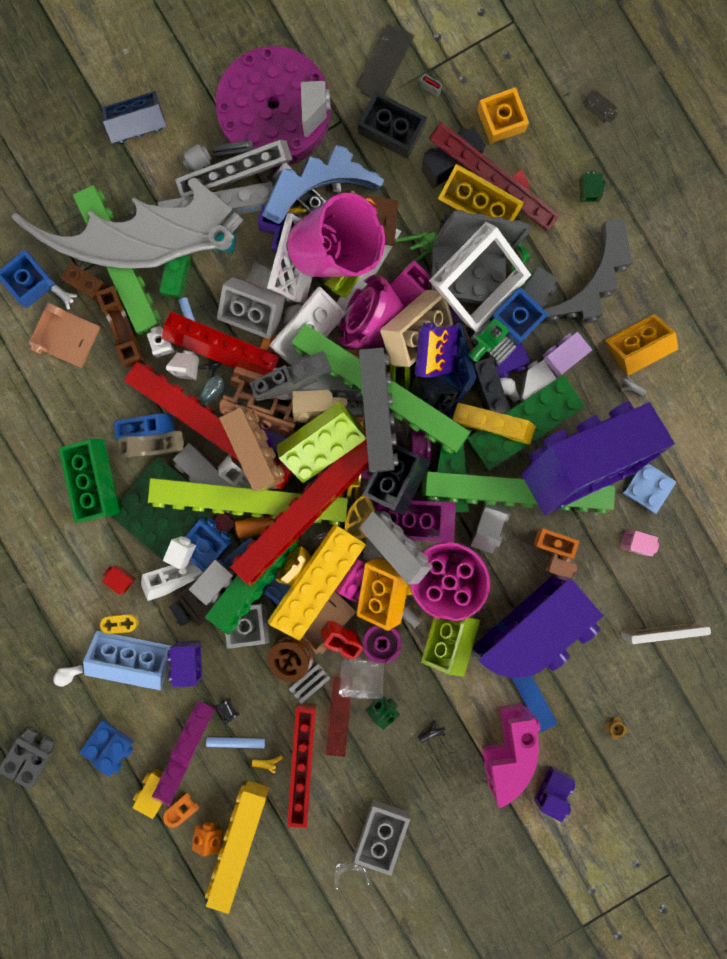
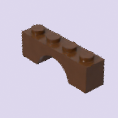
(125, 338)

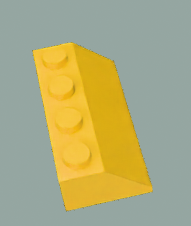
(477, 196)

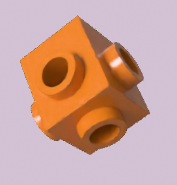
(207, 839)

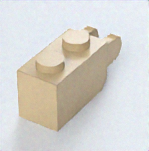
(312, 403)

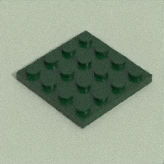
(151, 524)

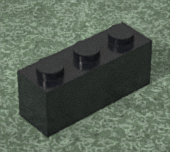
(489, 385)

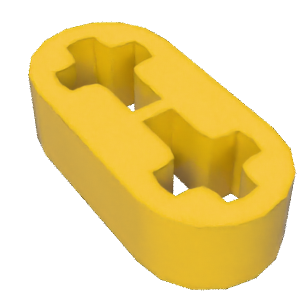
(118, 619)

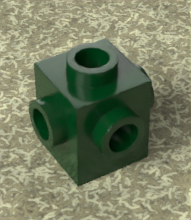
(383, 712)

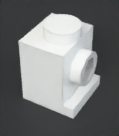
(162, 348)

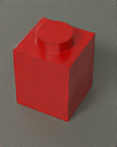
(118, 579)

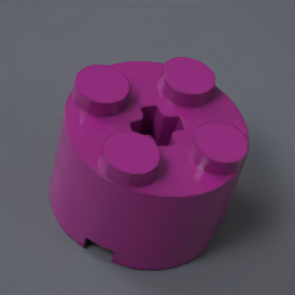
(381, 653)

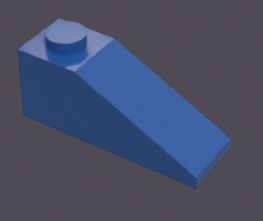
(144, 426)

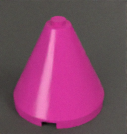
(370, 312)

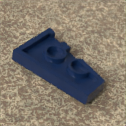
(463, 366)

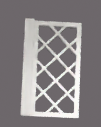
(299, 282)

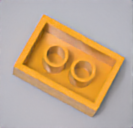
(382, 594)

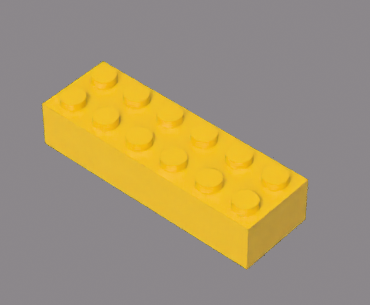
(236, 846)

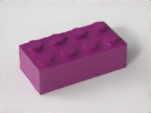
(425, 520)

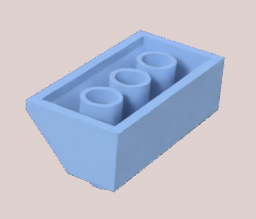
(127, 660)

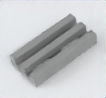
(297, 693)

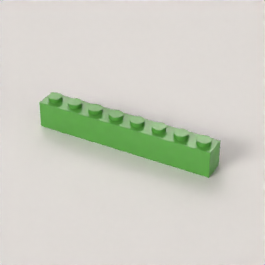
(126, 280)

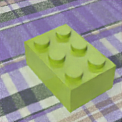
(450, 645)

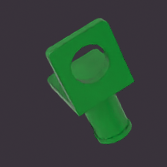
(487, 340)

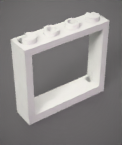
(463, 258)

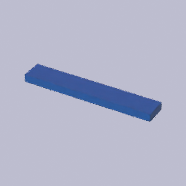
(532, 696)

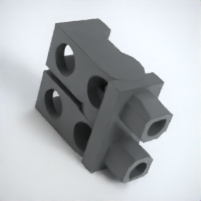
(27, 758)

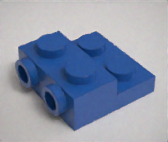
(209, 543)
(107, 748)

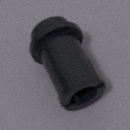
(179, 613)

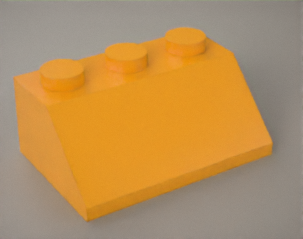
(642, 344)

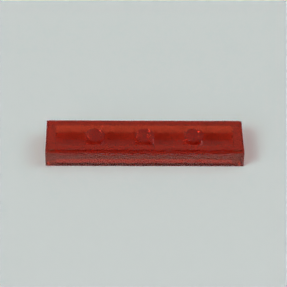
(338, 722)

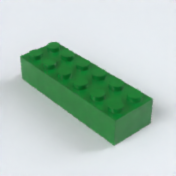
(543, 409)

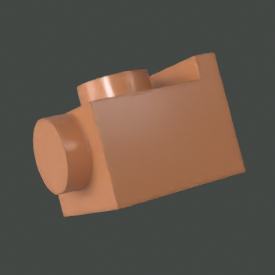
(561, 566)

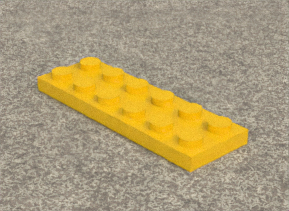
(316, 582)

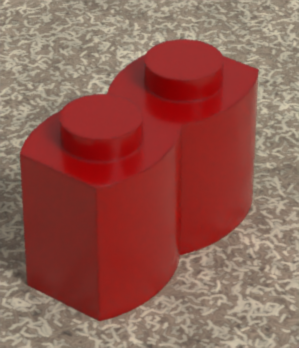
(341, 640)

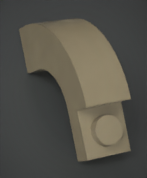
(151, 445)

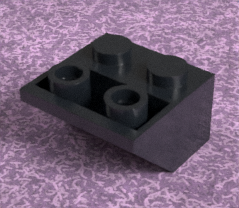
(434, 392)

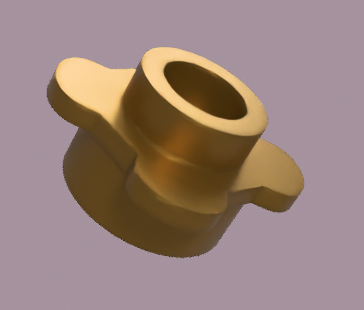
(617, 722)

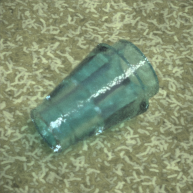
(212, 389)

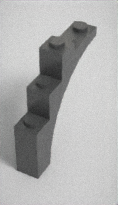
(614, 256)

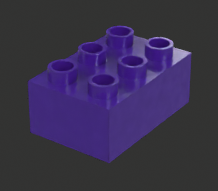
(595, 455)

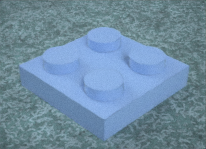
(649, 488)

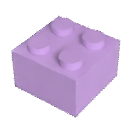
(569, 352)

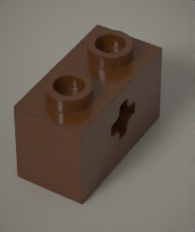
(83, 281)

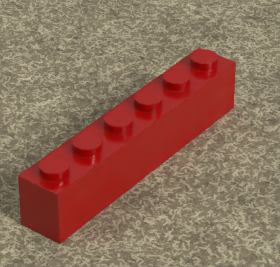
(217, 345)
(301, 765)

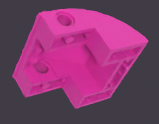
(512, 763)

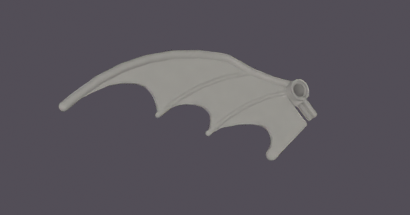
(151, 236)

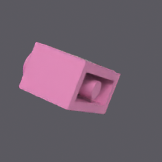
(639, 543)

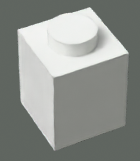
(179, 552)

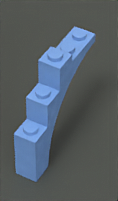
(315, 174)

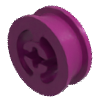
(419, 444)

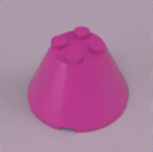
(455, 583)

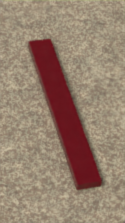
(483, 167)

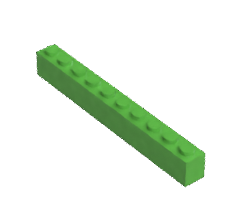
(405, 404)
(504, 490)

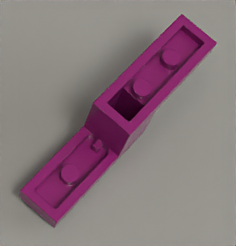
(183, 753)

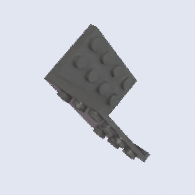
(489, 268)

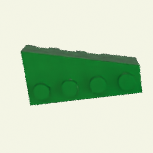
(452, 464)

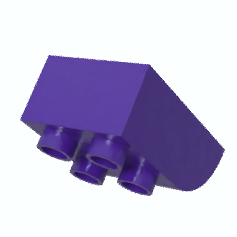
(539, 630)

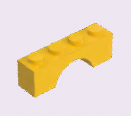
(501, 424)

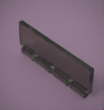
(389, 55)

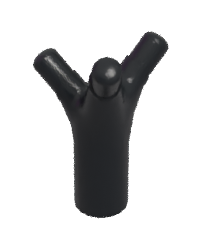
(211, 366)
(432, 732)

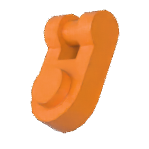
(175, 815)

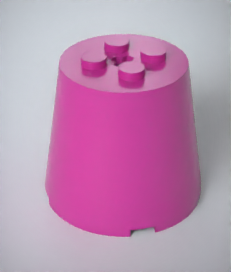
(337, 238)

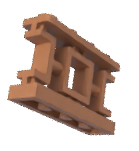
(266, 417)

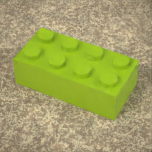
(321, 442)

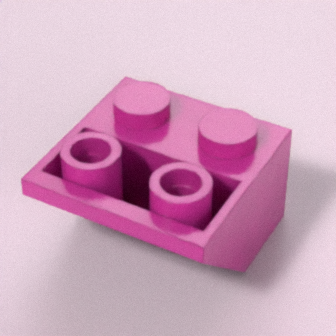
(411, 283)
(351, 583)

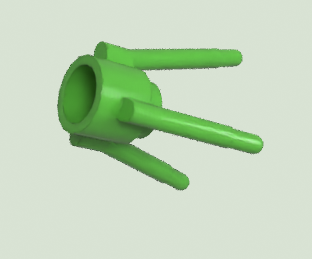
(425, 242)

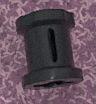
(227, 710)

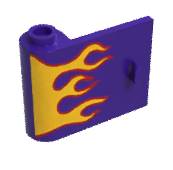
(436, 350)

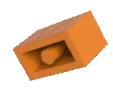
(556, 543)

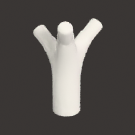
(66, 297)

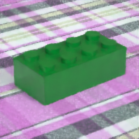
(89, 480)

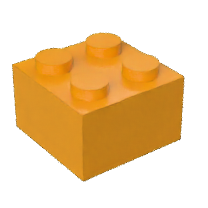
(502, 115)

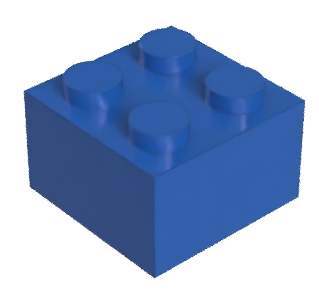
(26, 279)
(520, 315)

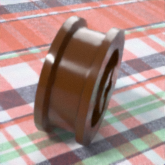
(300, 662)

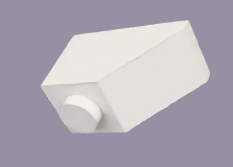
(535, 379)

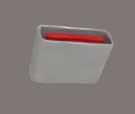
(431, 85)

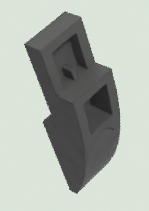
(292, 378)

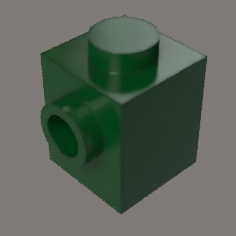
(591, 186)

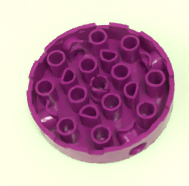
(264, 80)

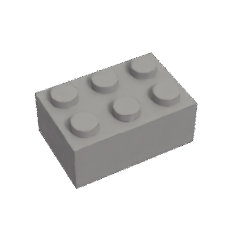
(250, 307)
(381, 837)

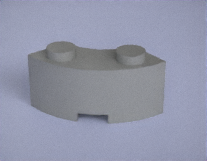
(489, 527)

